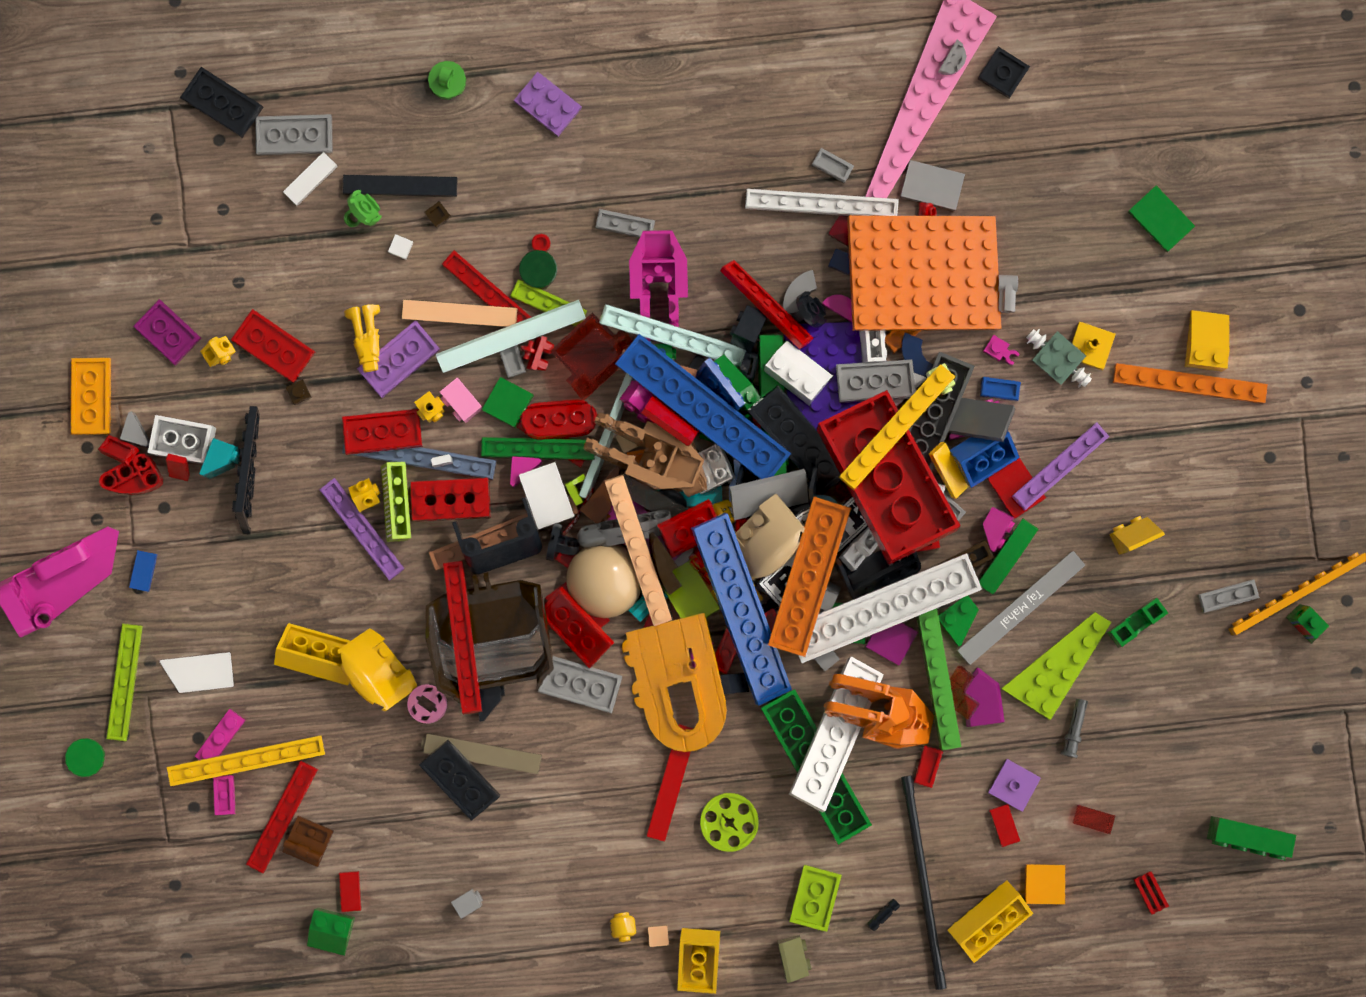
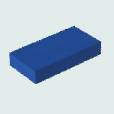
(1000, 388)
(143, 571)

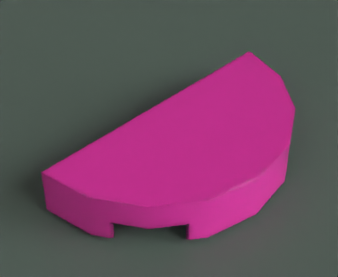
(839, 304)

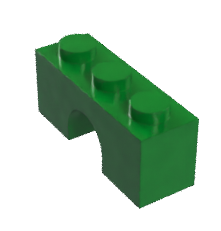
(1137, 622)

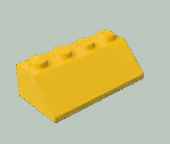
(311, 653)
(990, 921)

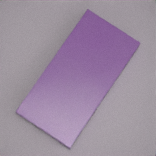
(401, 358)

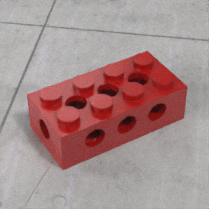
(441, 490)

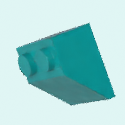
(219, 459)

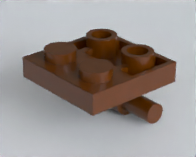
(308, 841)

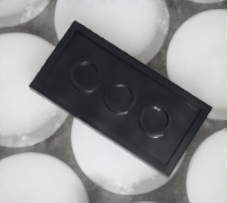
(221, 102)
(459, 780)

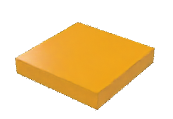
(1045, 884)

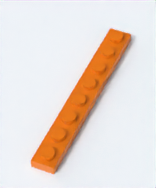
(1190, 383)

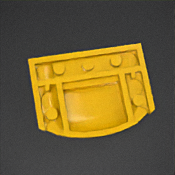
(375, 670)

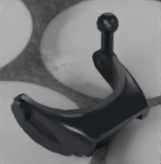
(746, 364)

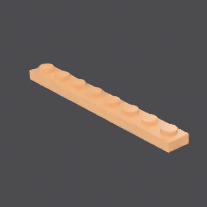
(638, 550)

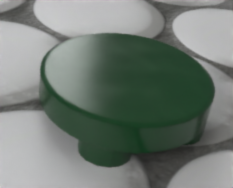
(538, 269)

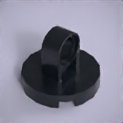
(810, 310)
(561, 544)

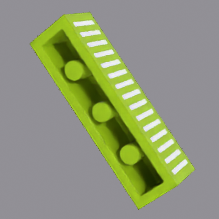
(396, 501)

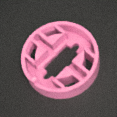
(421, 711)

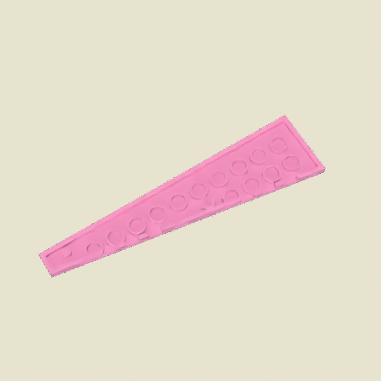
(928, 88)

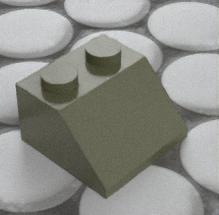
(793, 958)

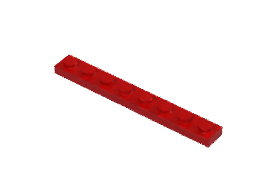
(462, 637)

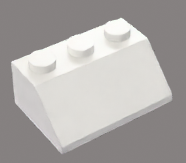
(797, 372)

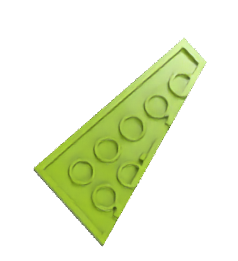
(1051, 675)

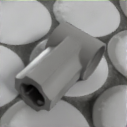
(1007, 293)

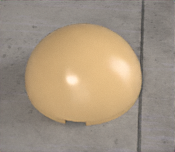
(603, 580)

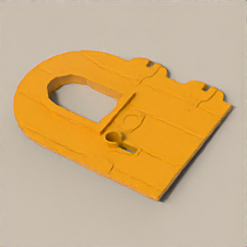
(663, 659)

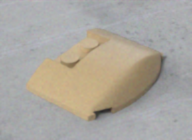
(769, 537)

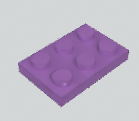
(547, 104)

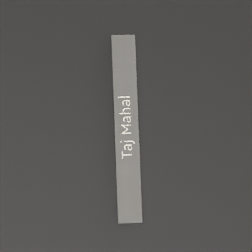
(1021, 607)

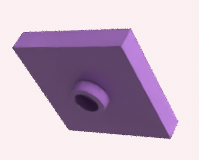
(1014, 785)

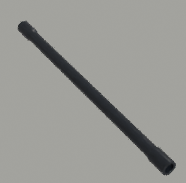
(938, 972)

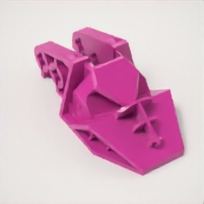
(658, 259)

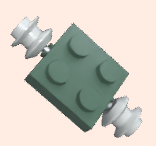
(1059, 358)

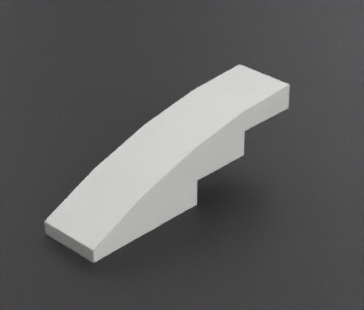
(859, 549)

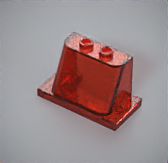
(590, 354)

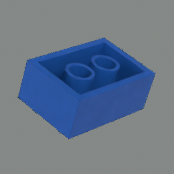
(983, 457)

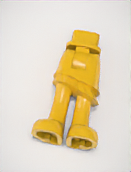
(365, 344)

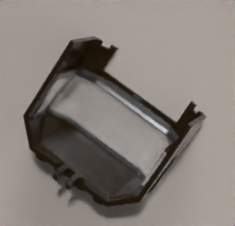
(507, 634)

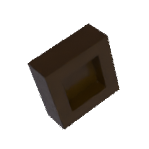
(437, 214)
(298, 392)

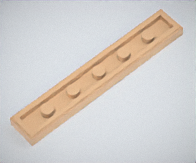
(459, 313)

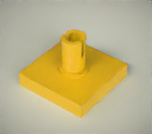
(1094, 344)

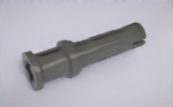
(1073, 737)

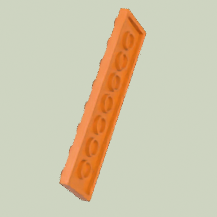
(809, 576)

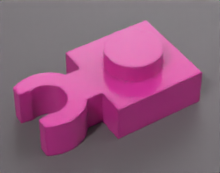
(998, 348)

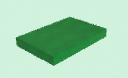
(1161, 218)

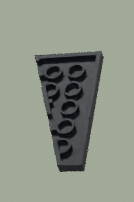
(246, 471)

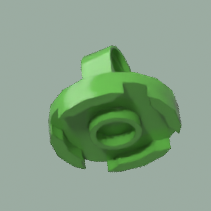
(447, 80)
(363, 208)

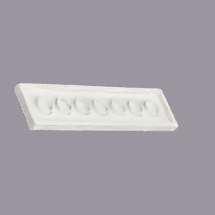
(831, 744)

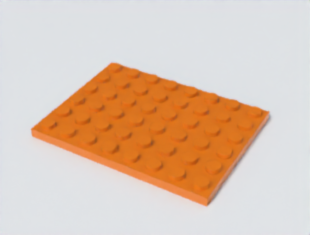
(923, 273)

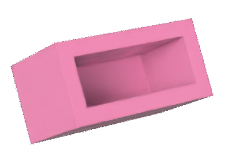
(461, 401)

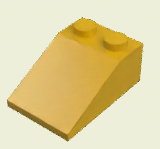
(1208, 341)
(1135, 535)
(698, 960)

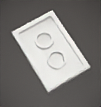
(546, 495)

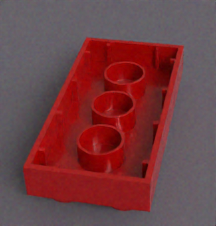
(901, 493)

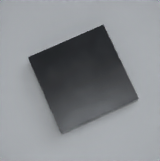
(1003, 72)

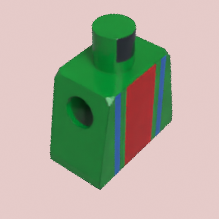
(1308, 622)

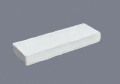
(310, 179)

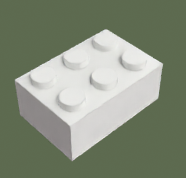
(180, 438)

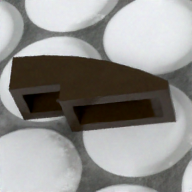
(663, 565)

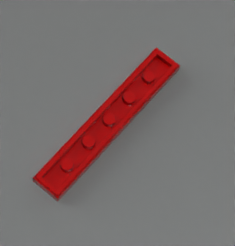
(480, 284)
(766, 304)
(668, 793)
(282, 817)

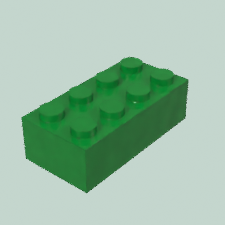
(1245, 836)

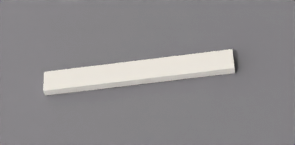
(820, 203)

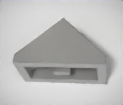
(134, 432)

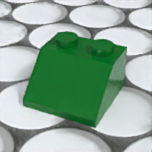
(330, 931)

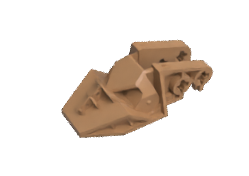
(665, 461)

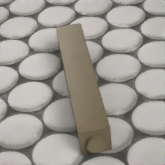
(487, 754)

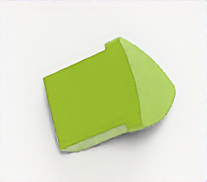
(573, 491)

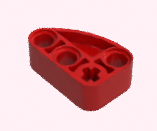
(138, 479)

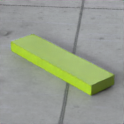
(538, 298)

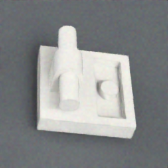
(716, 467)

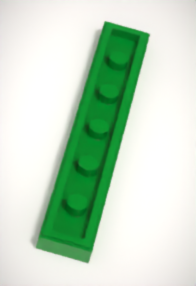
(535, 448)

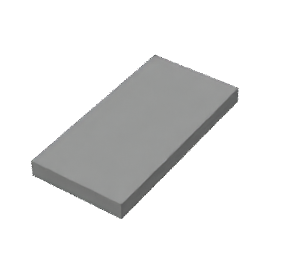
(294, 134)
(864, 380)
(749, 496)
(582, 685)

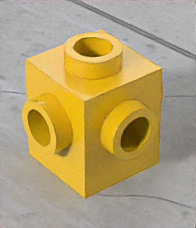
(220, 348)
(427, 401)
(364, 494)

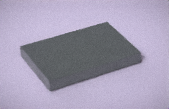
(982, 419)

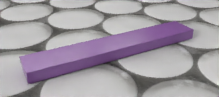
(1060, 466)
(362, 529)

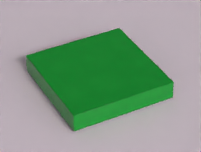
(507, 402)

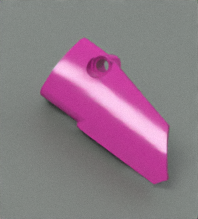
(57, 581)

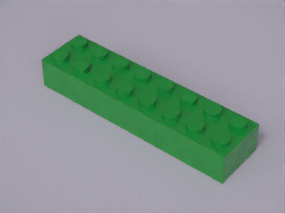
(795, 733)

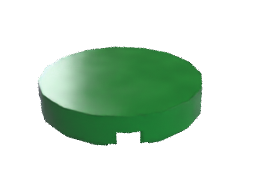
(85, 757)

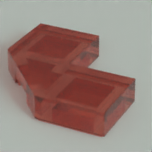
(963, 703)

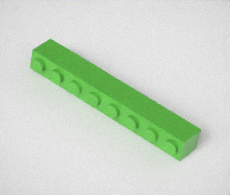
(938, 680)

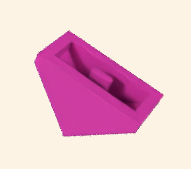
(521, 465)

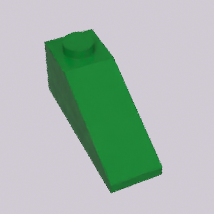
(739, 382)

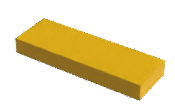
(948, 470)

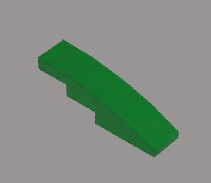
(1008, 556)

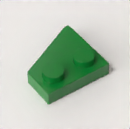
(959, 618)

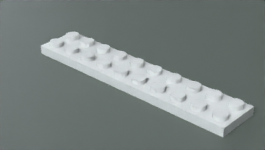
(892, 605)

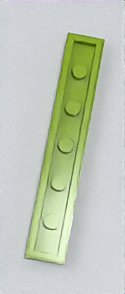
(124, 682)

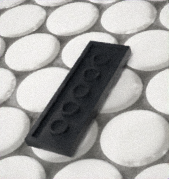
(797, 435)

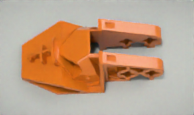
(905, 724)

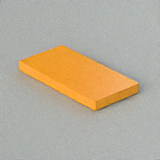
(90, 396)

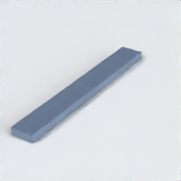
(422, 458)

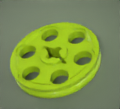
(719, 824)

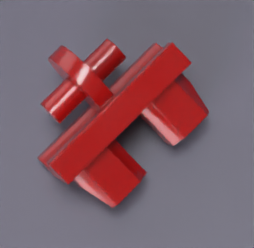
(535, 361)

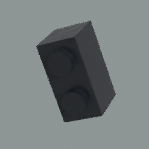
(748, 329)

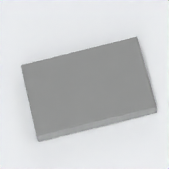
(932, 185)

